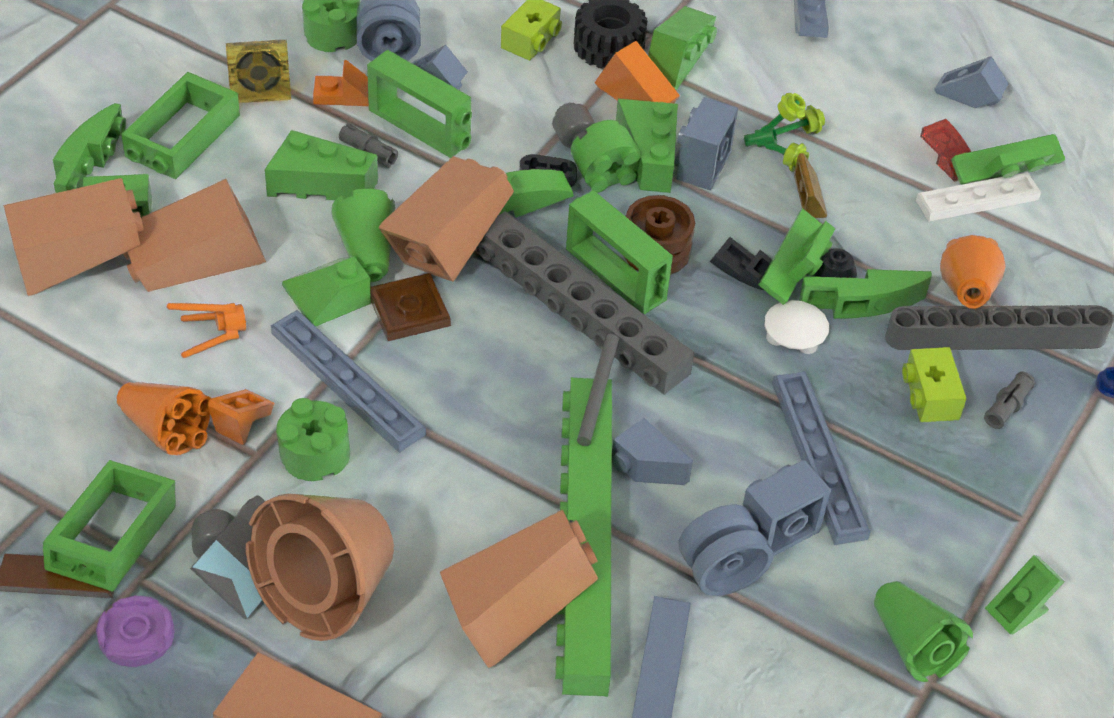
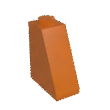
(635, 77)

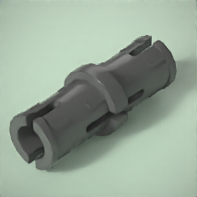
(368, 143)
(1009, 400)

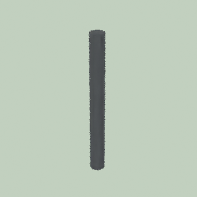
(597, 390)

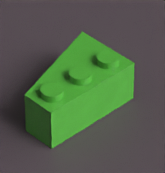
(681, 42)
(654, 133)
(319, 168)

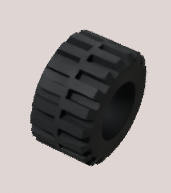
(606, 28)

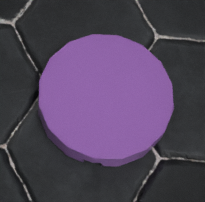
(135, 631)

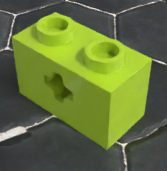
(530, 28)
(934, 384)

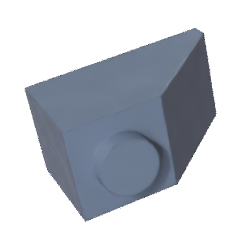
(443, 65)
(974, 83)
(650, 456)

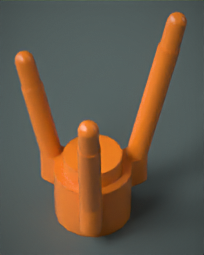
(227, 316)

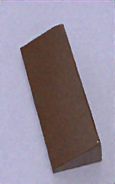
(28, 575)

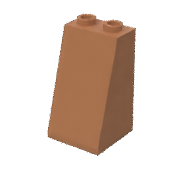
(447, 217)
(72, 232)
(194, 240)
(519, 584)
(278, 691)

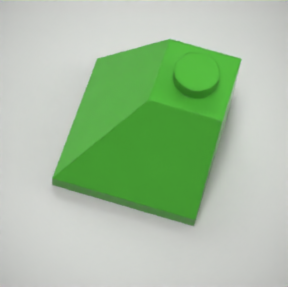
(330, 290)

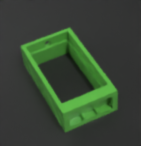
(393, 72)
(222, 112)
(640, 289)
(107, 568)

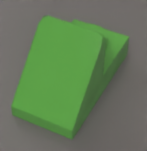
(1025, 595)

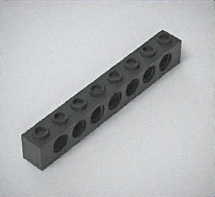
(586, 303)

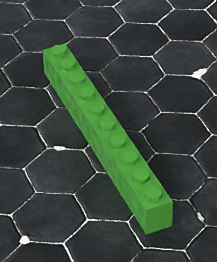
(588, 484)

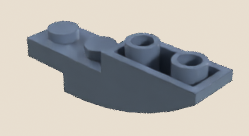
(811, 18)

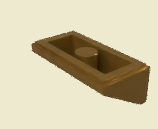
(809, 188)

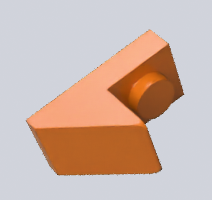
(345, 90)
(236, 411)

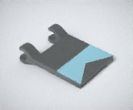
(226, 565)

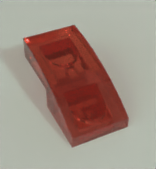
(946, 143)

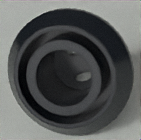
(837, 264)

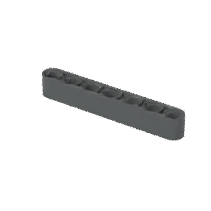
(999, 327)

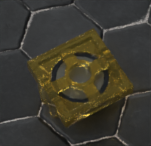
(258, 69)

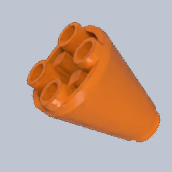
(972, 269)
(167, 414)

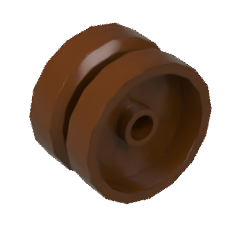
(667, 223)

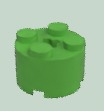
(330, 23)
(606, 155)
(313, 439)

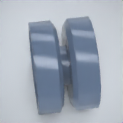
(388, 26)
(725, 550)

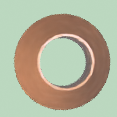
(318, 560)

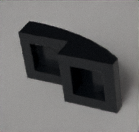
(741, 264)

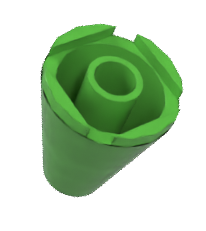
(358, 224)
(922, 631)

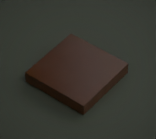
(409, 307)

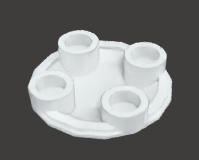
(796, 326)

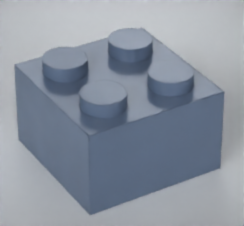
(705, 143)
(788, 505)

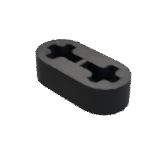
(536, 161)

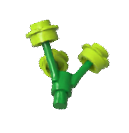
(790, 107)

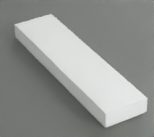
(977, 196)

